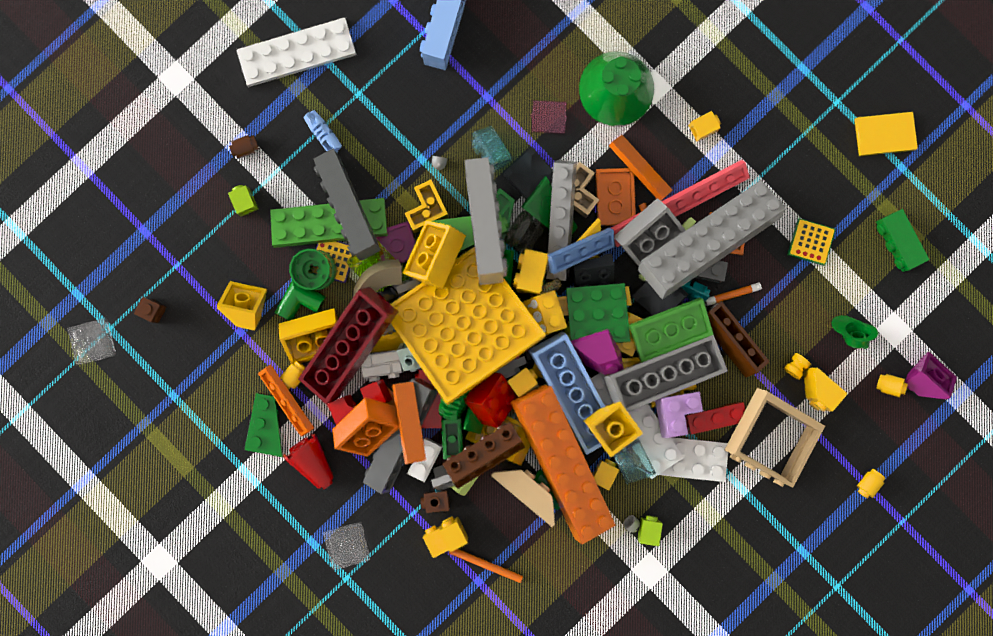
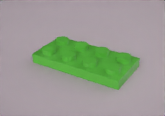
(671, 329)

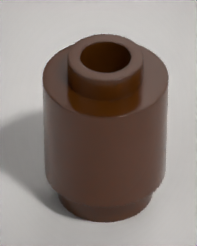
(243, 146)

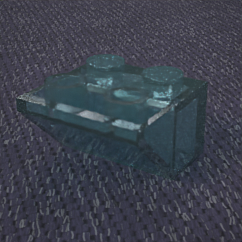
(490, 145)

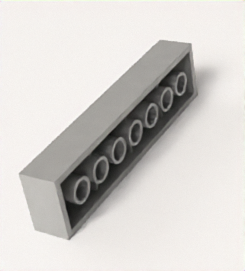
(711, 239)

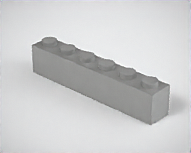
(561, 211)

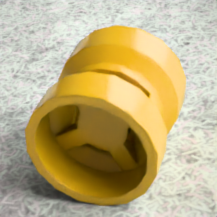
(796, 367)

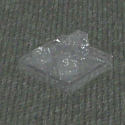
(91, 341)
(346, 546)

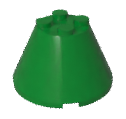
(616, 88)

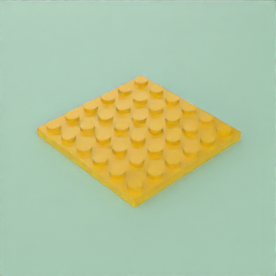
(464, 328)

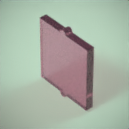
(549, 117)

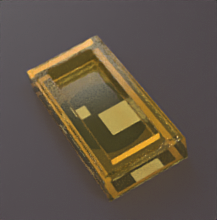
(553, 285)

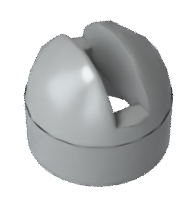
(439, 162)
(631, 523)

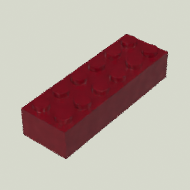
(348, 345)

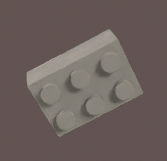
(649, 231)

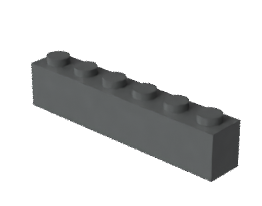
(346, 204)
(390, 456)

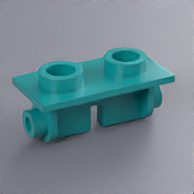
(697, 291)

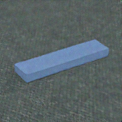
(581, 250)

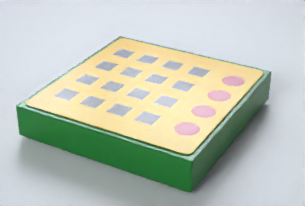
(811, 242)

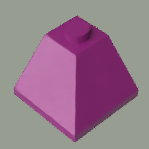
(599, 352)
(931, 378)

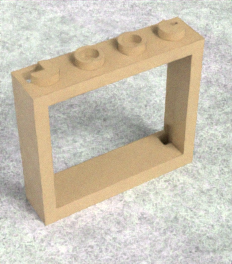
(800, 453)

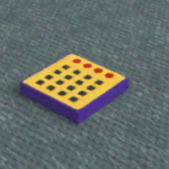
(340, 253)

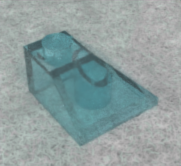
(634, 462)

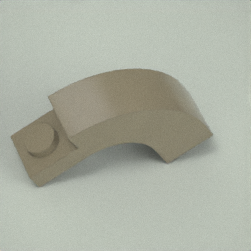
(380, 275)

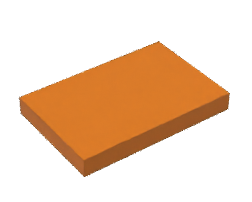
(616, 195)

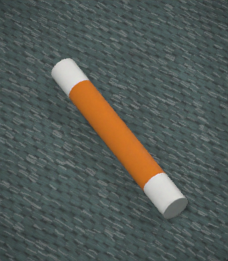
(734, 293)

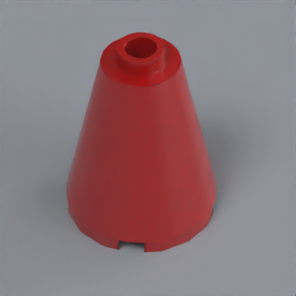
(311, 462)

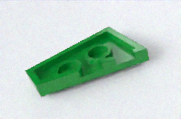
(539, 203)
(264, 429)

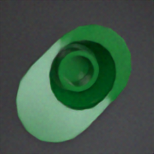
(854, 331)

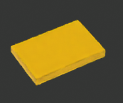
(886, 133)

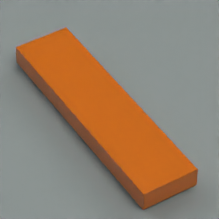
(640, 167)
(286, 400)
(409, 422)

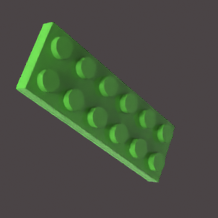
(318, 225)

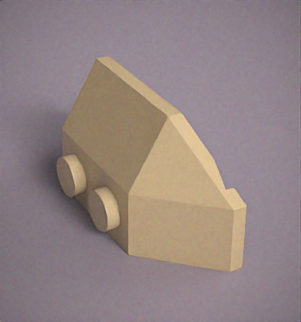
(528, 491)

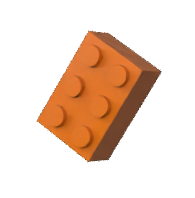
(366, 427)

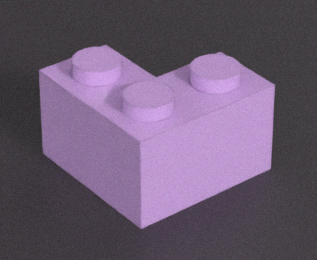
(672, 413)

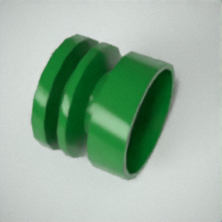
(303, 265)

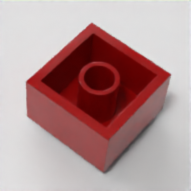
(491, 400)

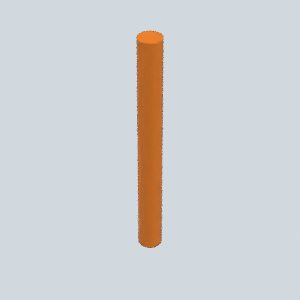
(487, 565)

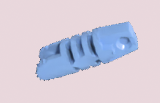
(322, 131)

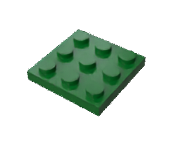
(598, 309)

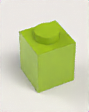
(242, 200)
(650, 531)

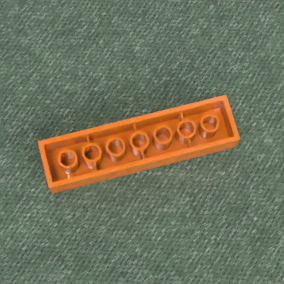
(563, 463)

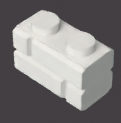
(381, 365)
(421, 469)

